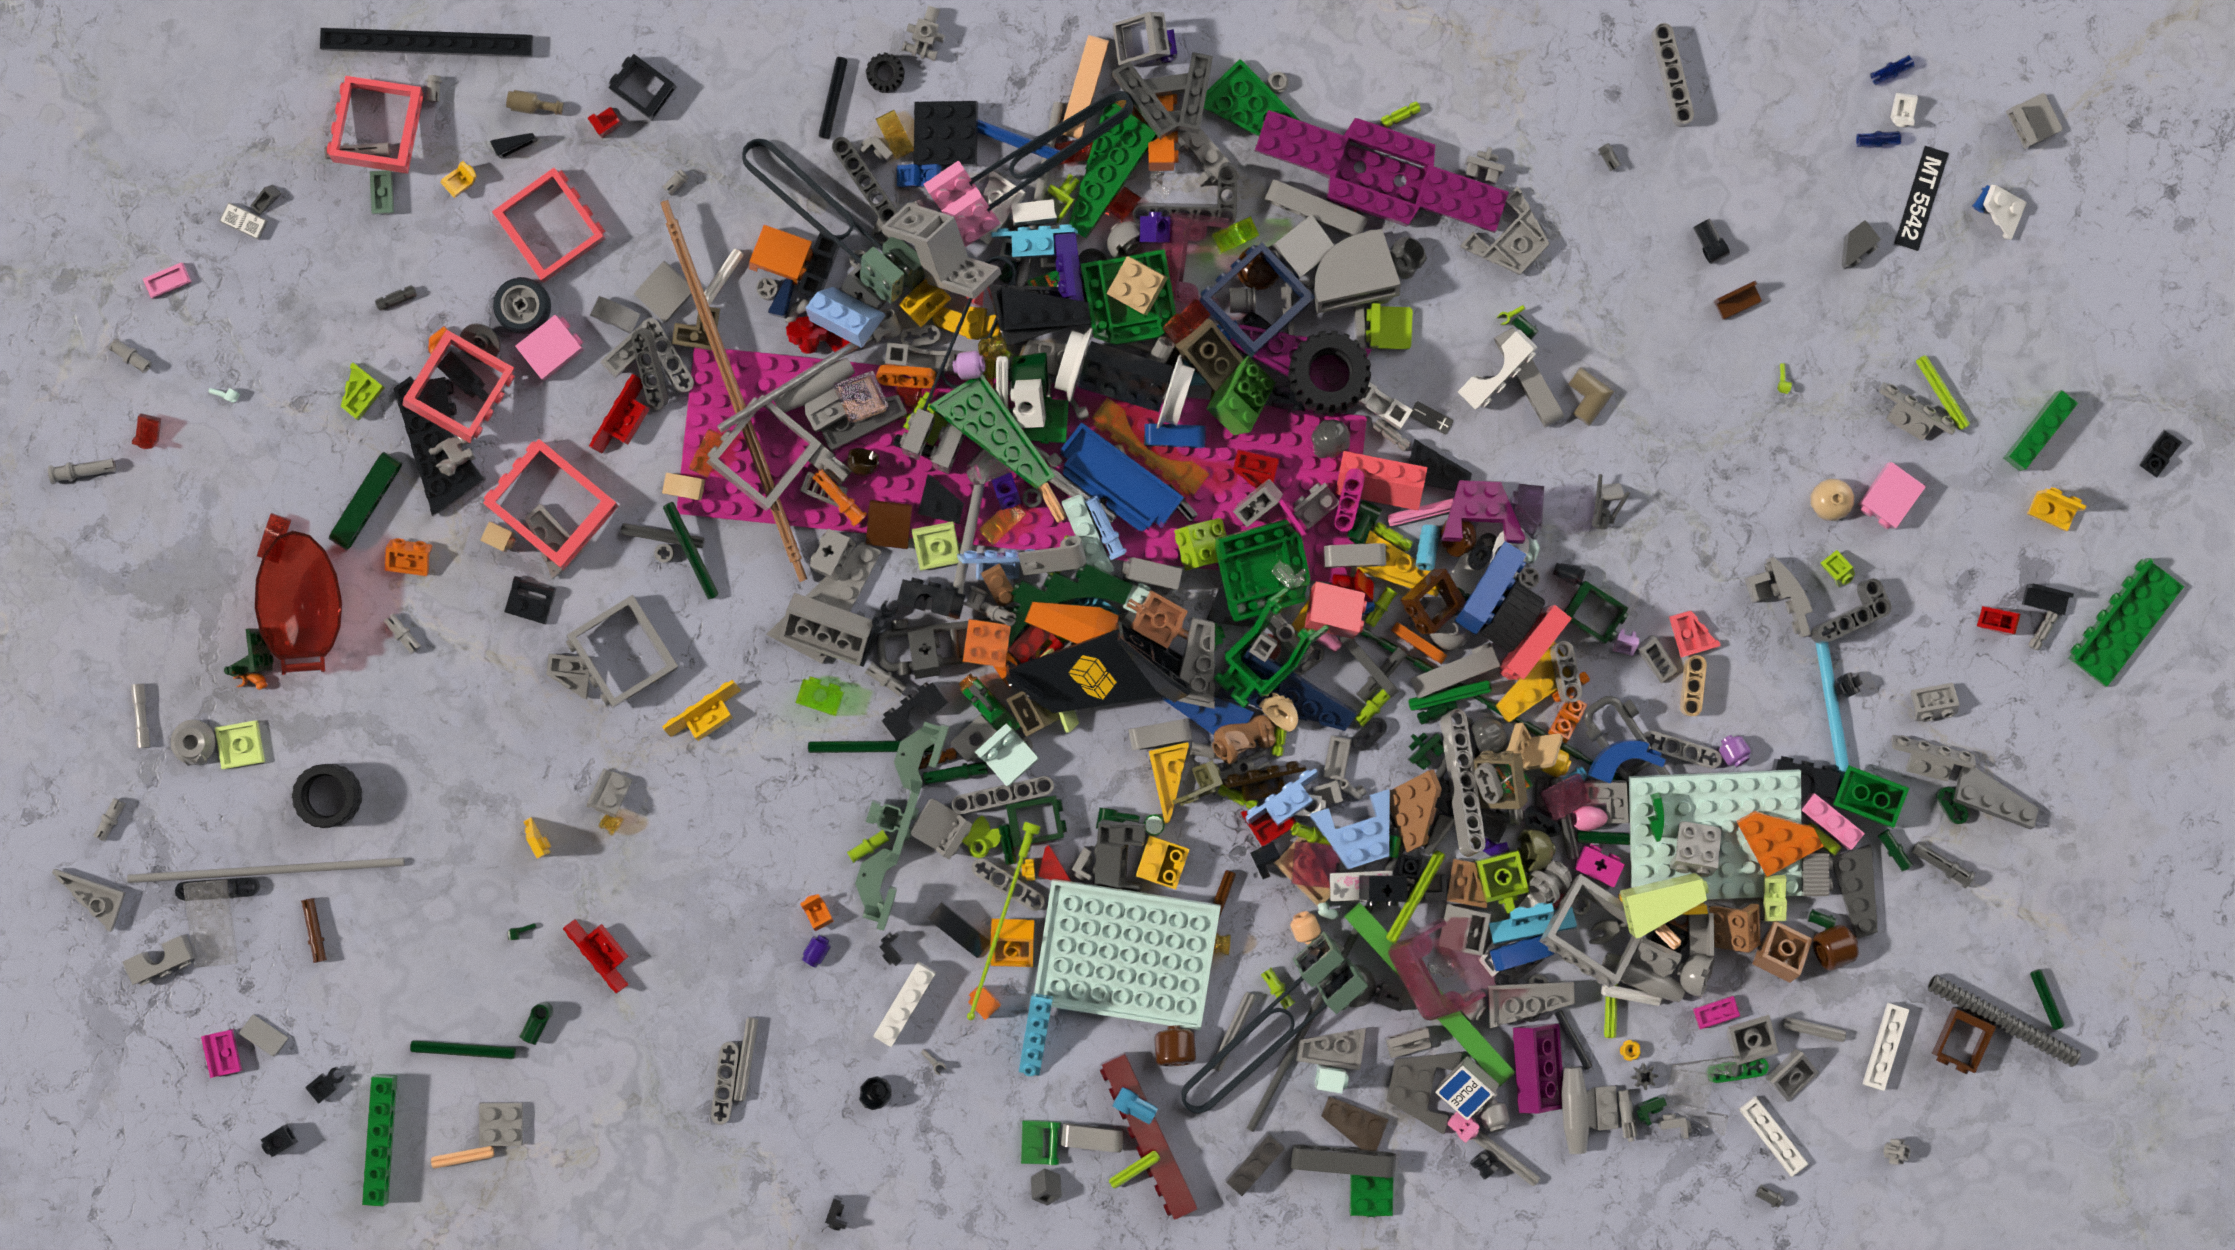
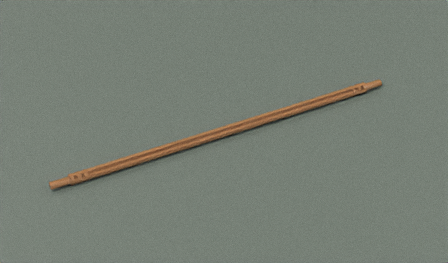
(732, 386)

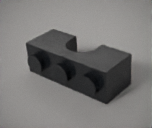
(820, 266)
(945, 601)
(898, 720)
(1823, 780)
(1255, 1164)

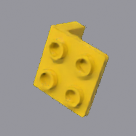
(2055, 508)

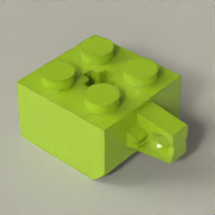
(1513, 883)

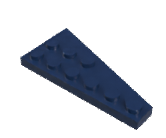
(1307, 698)

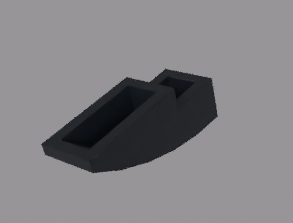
(959, 929)

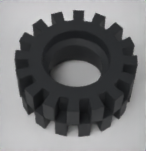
(876, 63)

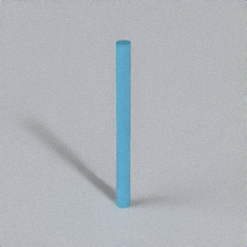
(1833, 709)

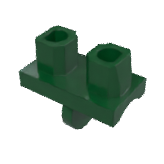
(1433, 743)

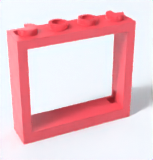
(409, 133)
(572, 194)
(410, 400)
(1540, 637)

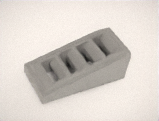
(806, 484)
(1646, 644)

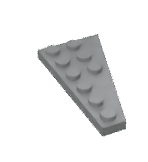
(838, 593)

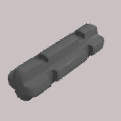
(395, 297)

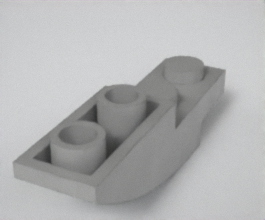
(1788, 587)

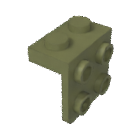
(1207, 779)

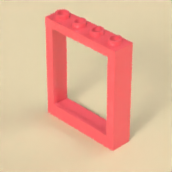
(581, 535)

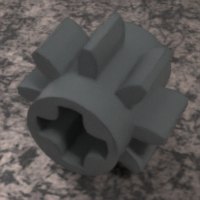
(1644, 1082)

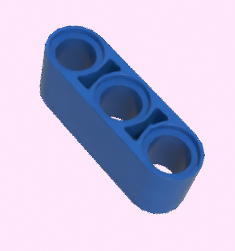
(1175, 436)
(1519, 953)

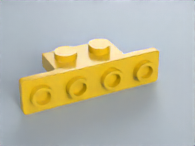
(706, 714)

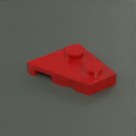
(1255, 467)
(1266, 829)

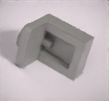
(1672, 1121)

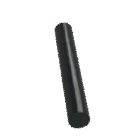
(1573, 1040)

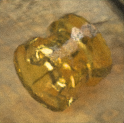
(611, 824)
(1222, 944)

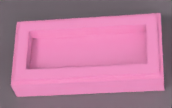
(167, 280)

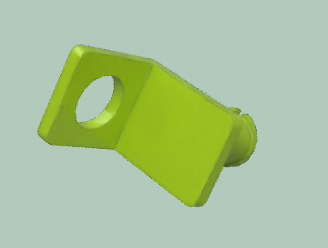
(1063, 193)

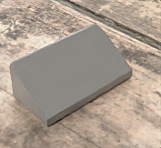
(263, 1035)

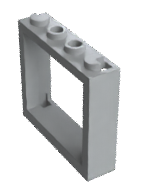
(1286, 294)
(729, 436)
(595, 678)
(1574, 956)

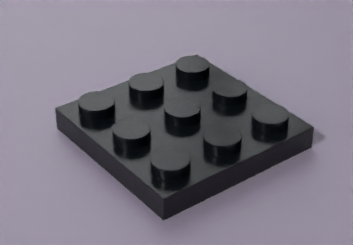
(945, 132)

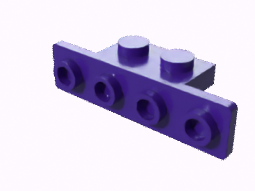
(1068, 267)

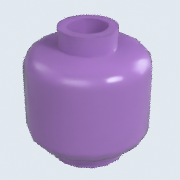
(1734, 751)

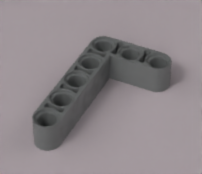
(1196, 209)

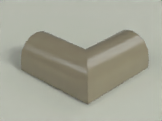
(694, 335)
(1595, 395)

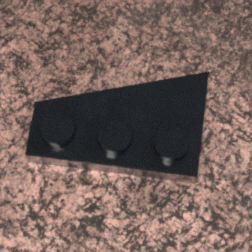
(1440, 471)

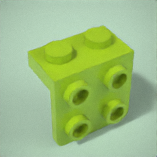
(1389, 327)
(1198, 543)

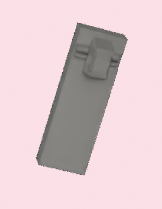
(623, 354)

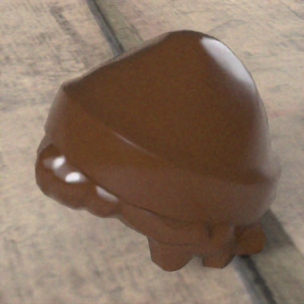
(1467, 543)

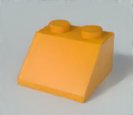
(1014, 943)

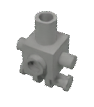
(926, 34)

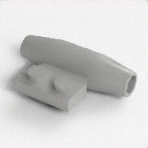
(819, 395)
(1650, 970)
(1585, 1109)

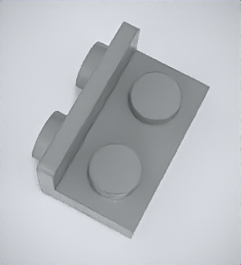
(1316, 505)
(1935, 702)
(1408, 1042)

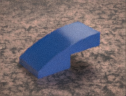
(916, 175)

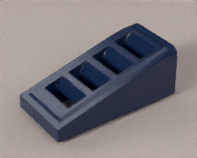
(782, 300)

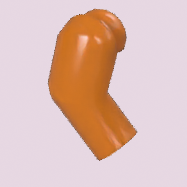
(435, 338)

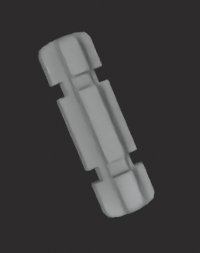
(1391, 434)
(2043, 630)

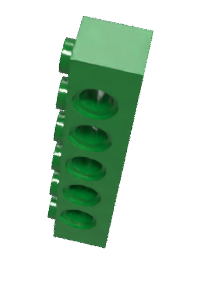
(379, 1140)

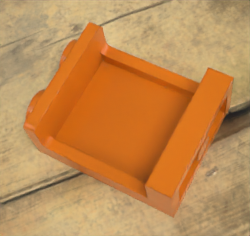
(781, 254)

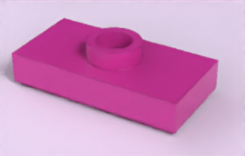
(1716, 1012)

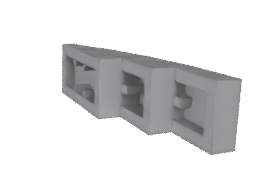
(1455, 672)

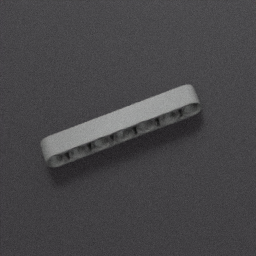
(1458, 791)

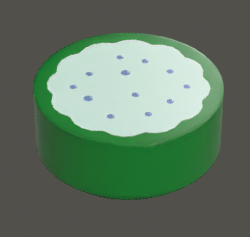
(1154, 824)

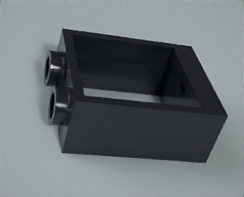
(658, 100)

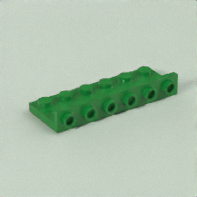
(2125, 621)

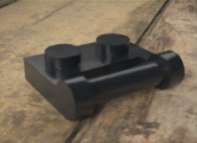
(529, 607)

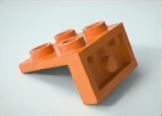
(986, 643)

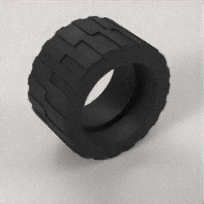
(1513, 617)
(301, 795)

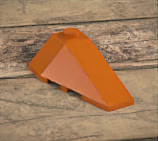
(1071, 621)

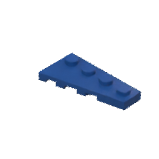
(1211, 718)

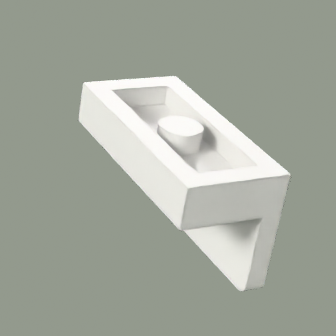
(1033, 212)

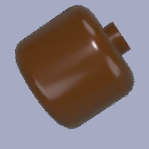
(1835, 947)
(1175, 1047)

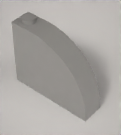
(1356, 273)

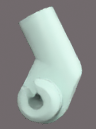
(1533, 550)
(1325, 911)

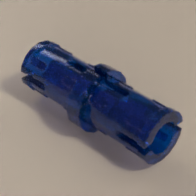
(1892, 70)
(1878, 139)

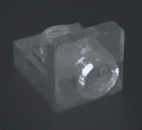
(1286, 576)

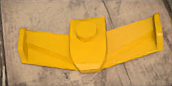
(974, 327)

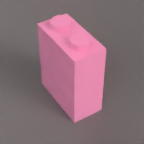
(550, 347)
(1891, 496)

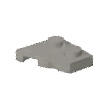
(569, 673)

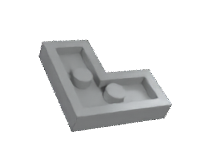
(1612, 794)

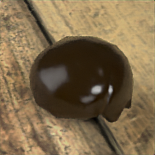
(863, 462)

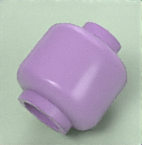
(969, 365)

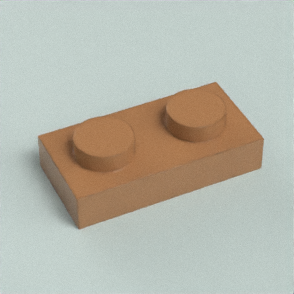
(998, 585)

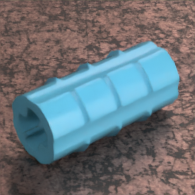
(1427, 547)

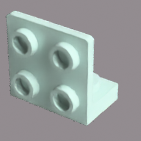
(1007, 755)

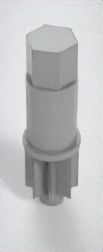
(1627, 1115)

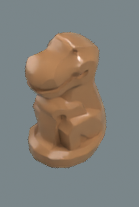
(1236, 738)

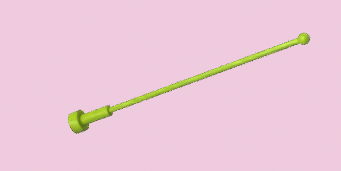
(1030, 829)

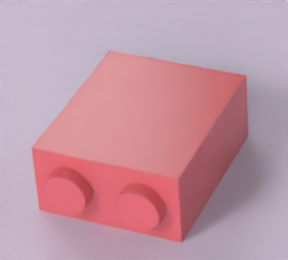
(1337, 608)

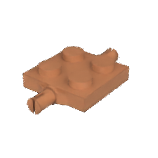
(1158, 619)

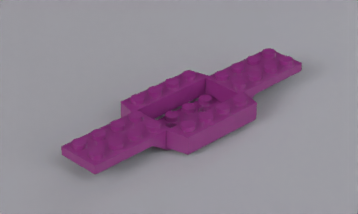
(1375, 189)

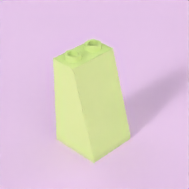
(1661, 901)

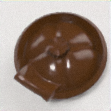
(1257, 273)

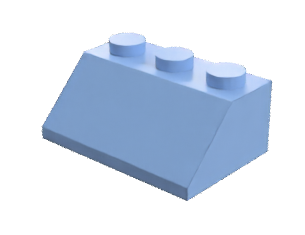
(844, 315)

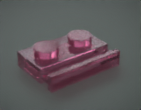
(1566, 796)

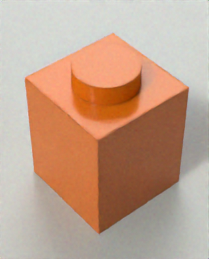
(986, 1004)

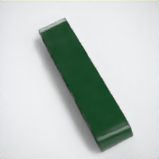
(365, 501)

